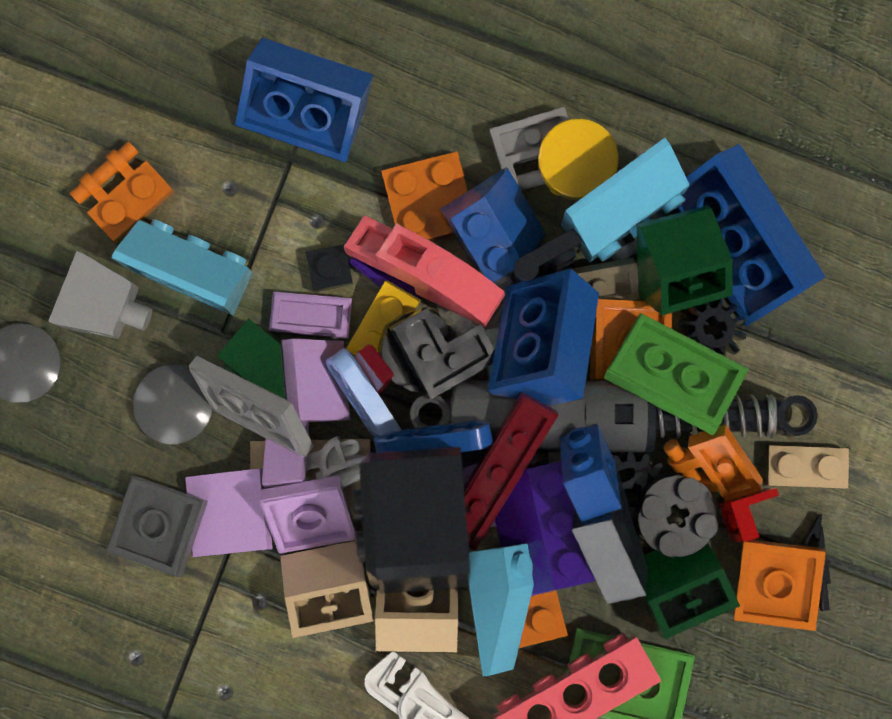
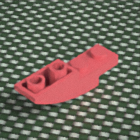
(427, 267)

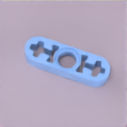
(361, 393)

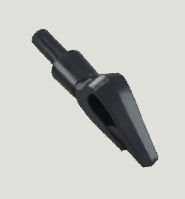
(817, 532)

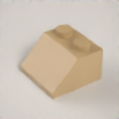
(417, 621)

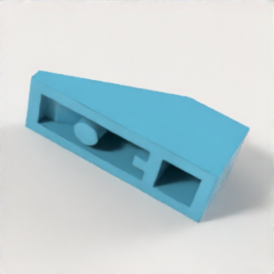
(500, 600)

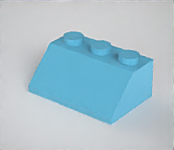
(626, 199)
(184, 265)

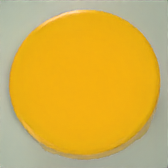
(577, 158)

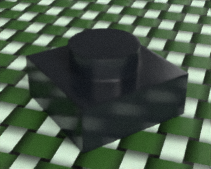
(329, 268)

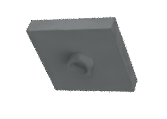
(157, 526)

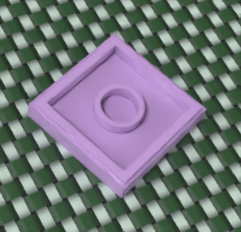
(310, 382)
(232, 514)
(308, 514)

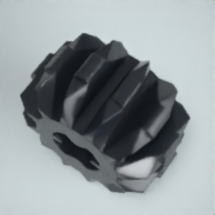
(716, 316)

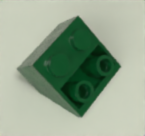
(682, 261)
(255, 358)
(686, 590)

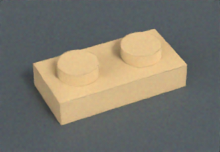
(807, 467)

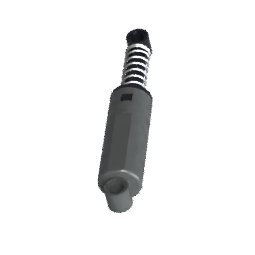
(623, 417)

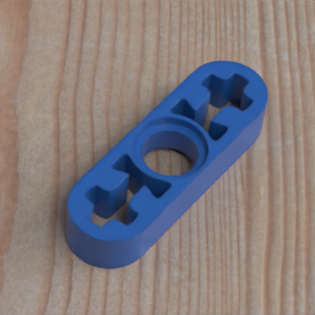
(466, 435)

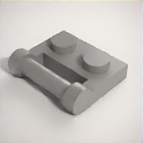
(521, 142)

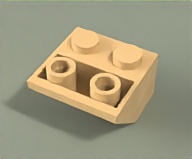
(326, 589)

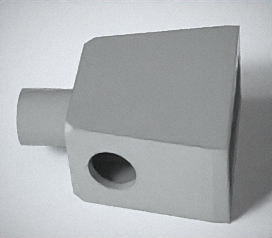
(97, 301)

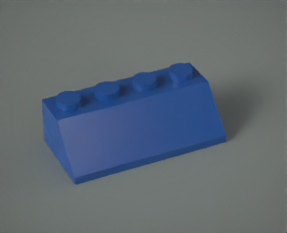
(765, 248)

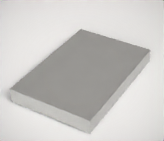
(251, 406)

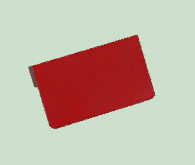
(738, 515)

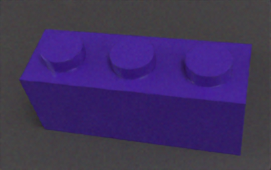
(542, 517)

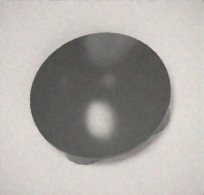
(27, 363)
(171, 405)

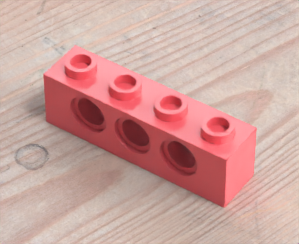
(635, 677)

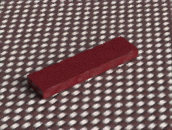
(505, 463)

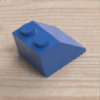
(494, 225)

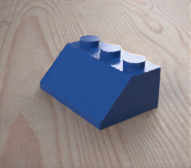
(303, 99)
(545, 339)

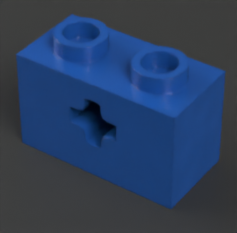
(589, 472)

